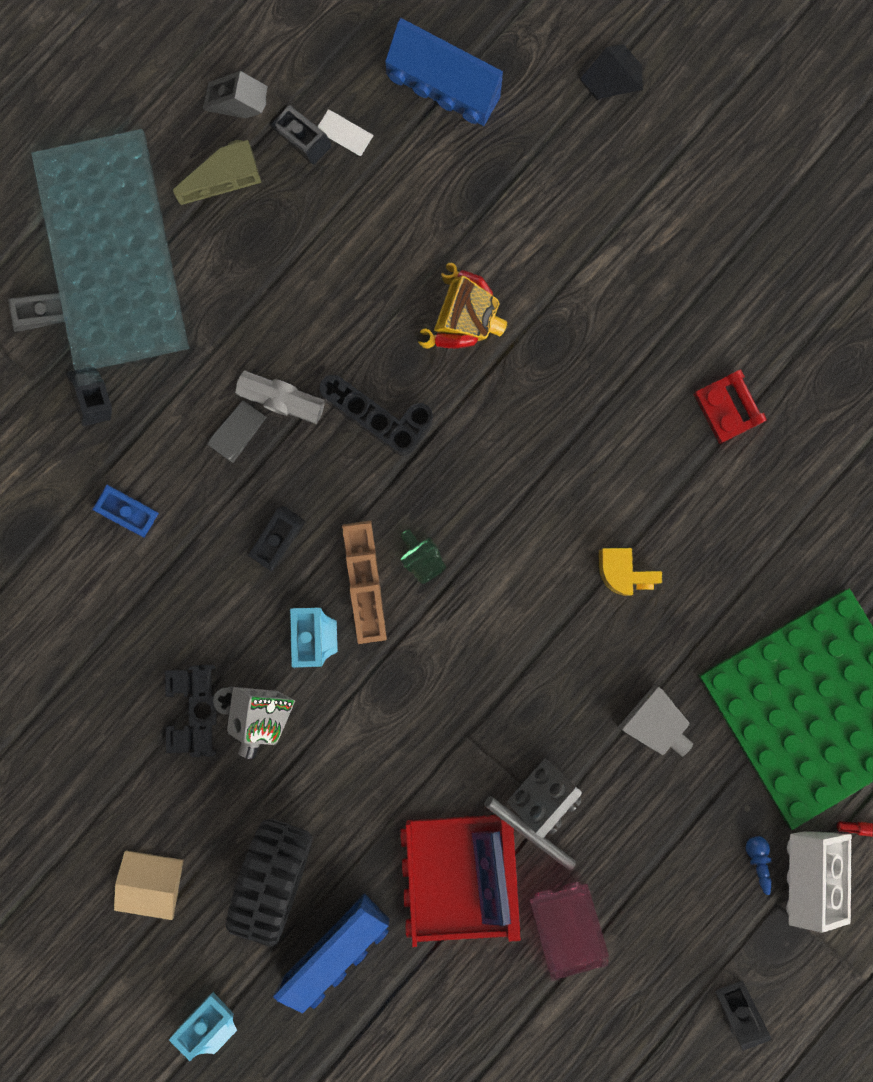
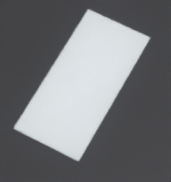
(345, 132)

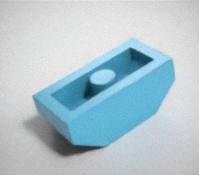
(312, 637)
(205, 1028)

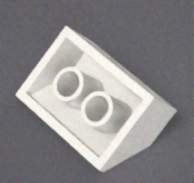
(819, 880)

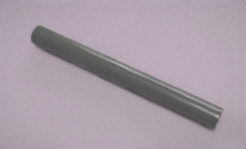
(521, 826)

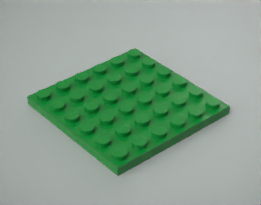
(804, 707)

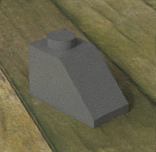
(236, 95)

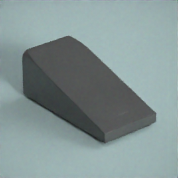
(35, 311)
(236, 431)

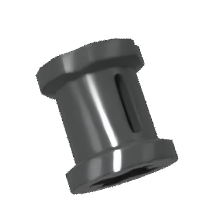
(219, 702)

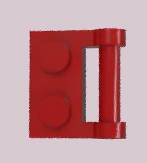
(721, 411)

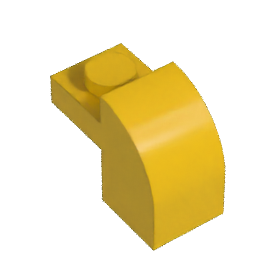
(618, 573)

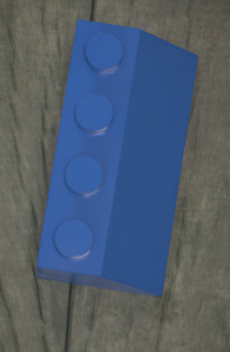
(443, 73)
(332, 955)

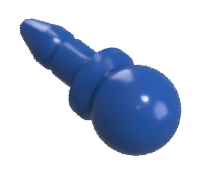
(758, 850)

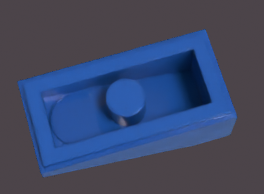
(125, 511)

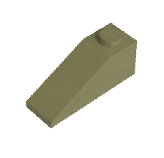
(224, 171)

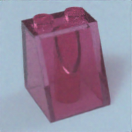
(569, 931)

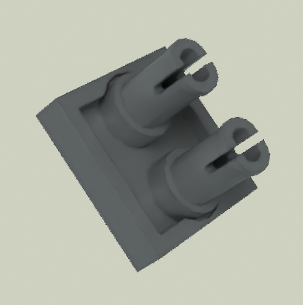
(545, 799)

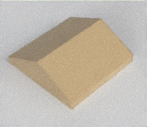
(148, 885)

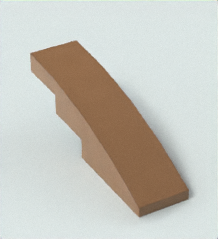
(364, 582)

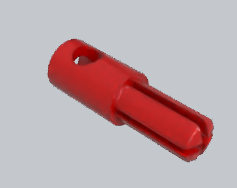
(860, 828)

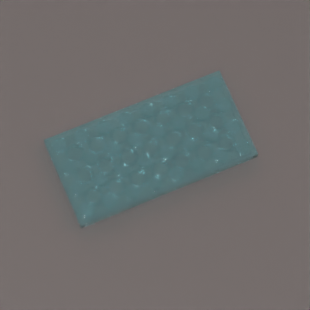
(109, 251)

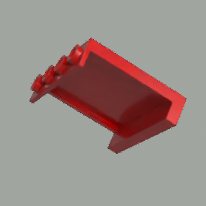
(444, 879)

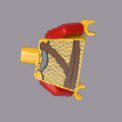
(466, 312)

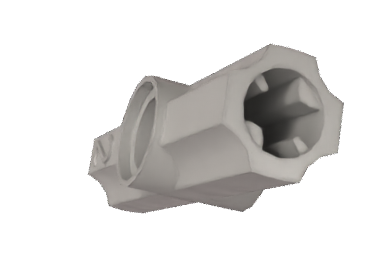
(280, 397)

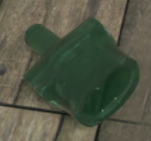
(422, 558)

